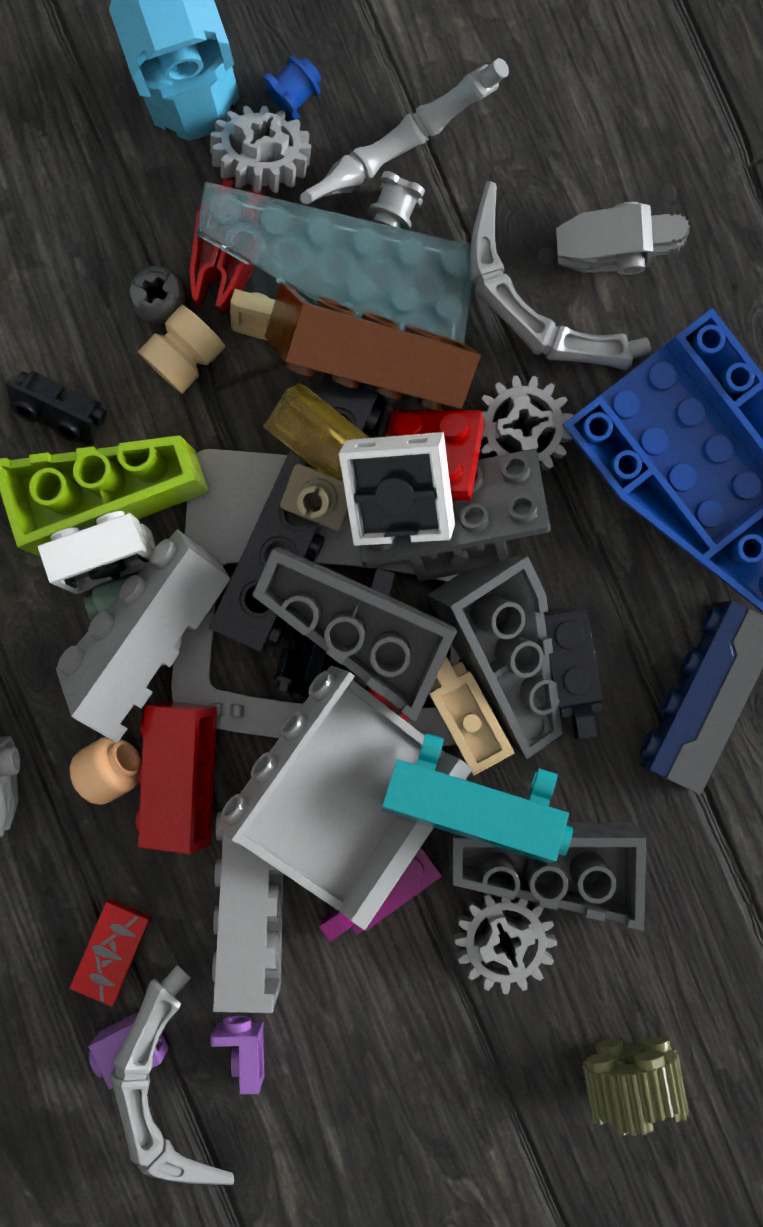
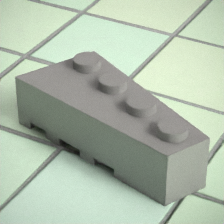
(139, 634)
(247, 930)

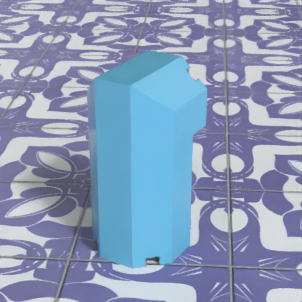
(178, 62)

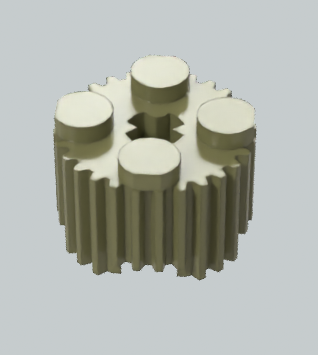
(635, 1084)

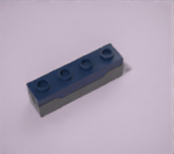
(708, 697)

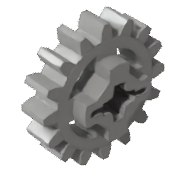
(260, 149)
(520, 407)
(488, 945)

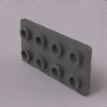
(504, 506)

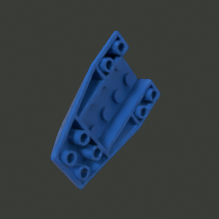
(687, 449)

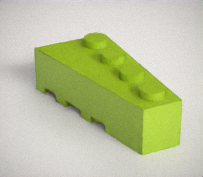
(80, 486)

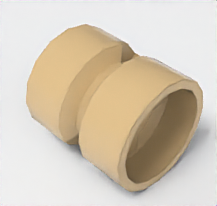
(181, 349)

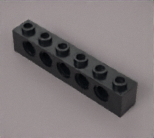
(234, 615)

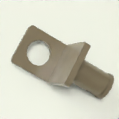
(316, 497)

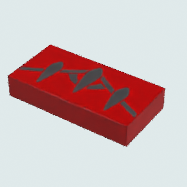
(110, 952)

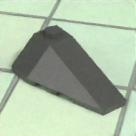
(506, 646)

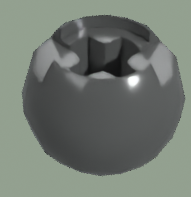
(155, 279)

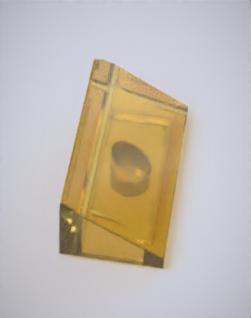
(312, 429)

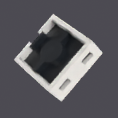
(397, 488)
(97, 554)

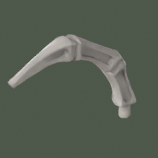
(415, 128)
(534, 329)
(131, 1084)

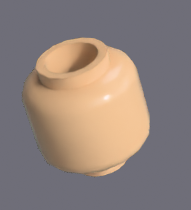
(105, 770)

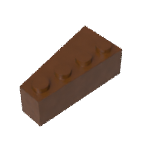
(370, 350)

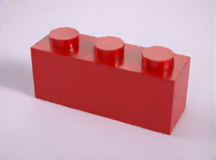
(177, 776)

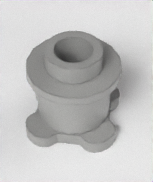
(396, 201)

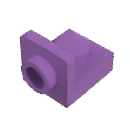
(248, 1058)

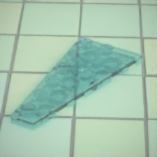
(344, 258)

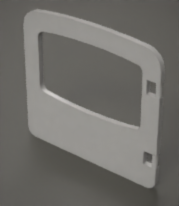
(222, 526)

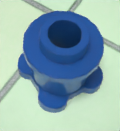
(293, 85)

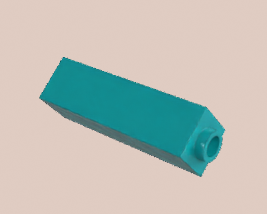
(477, 810)

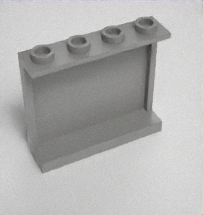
(322, 795)

